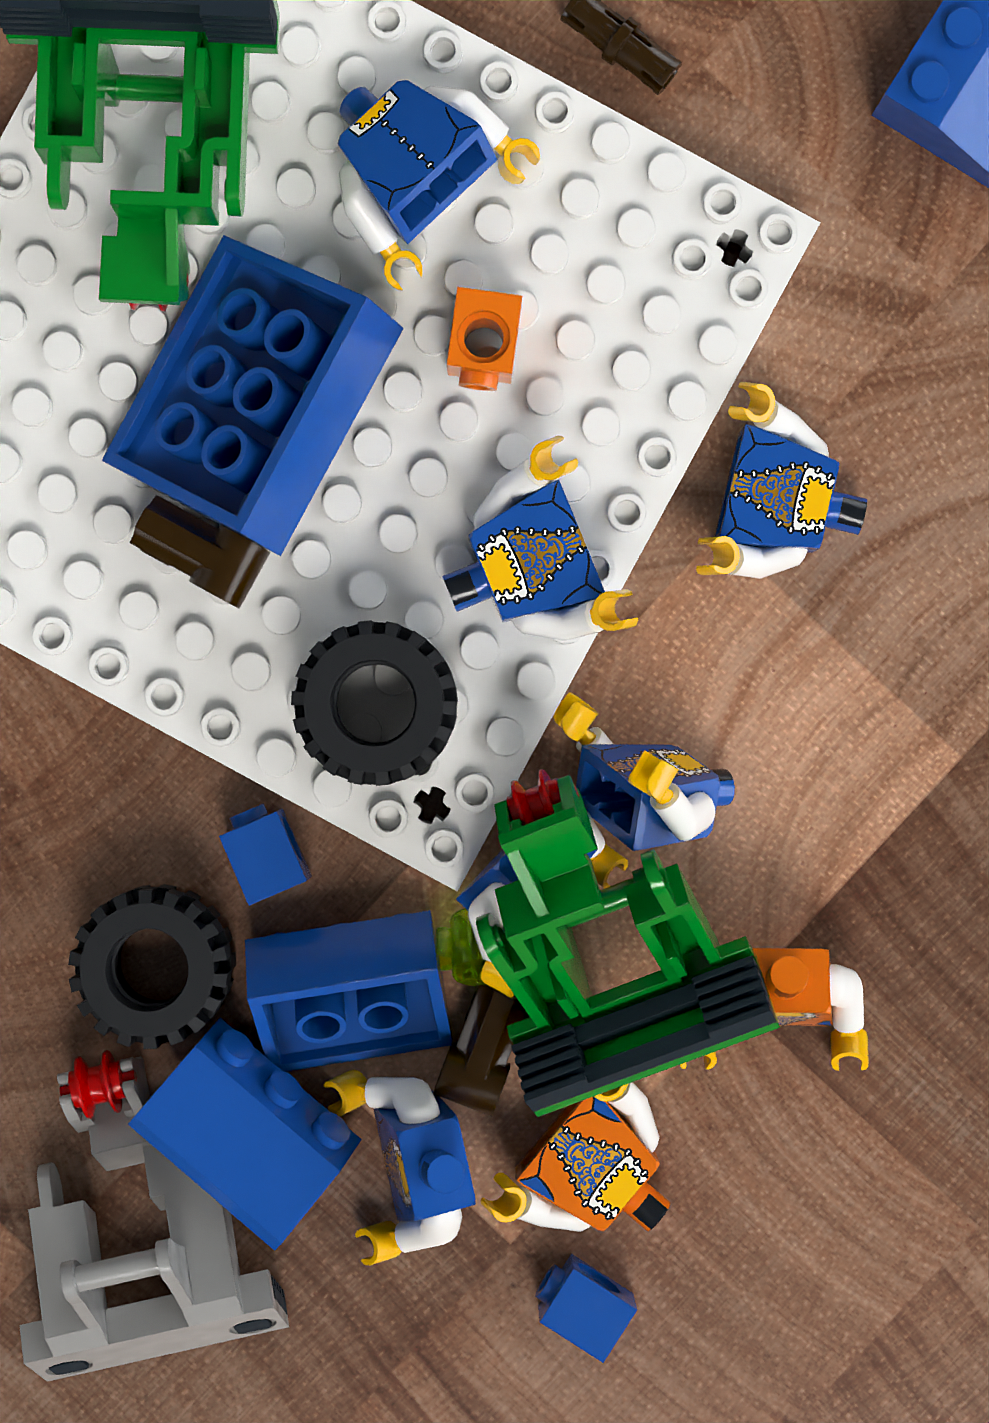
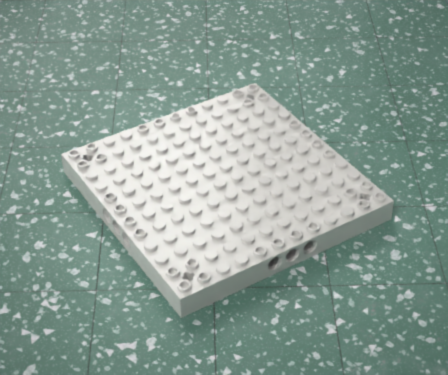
(617, 350)

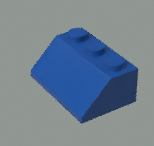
(348, 991)
(246, 1133)

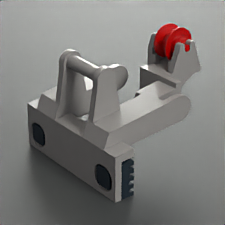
(197, 1262)

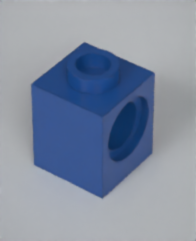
(264, 853)
(585, 1306)

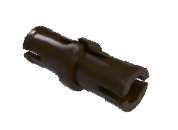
(622, 42)

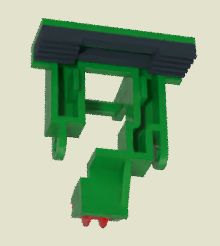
(82, 78)
(598, 1042)

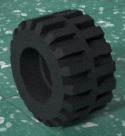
(318, 693)
(109, 995)

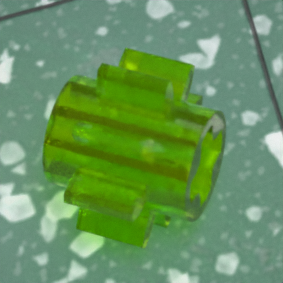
(459, 950)

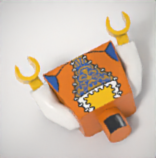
(814, 993)
(588, 1168)

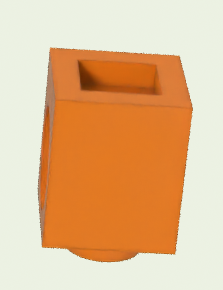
(483, 310)

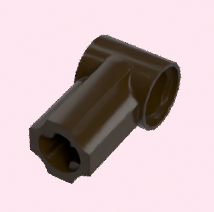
(211, 556)
(478, 1061)

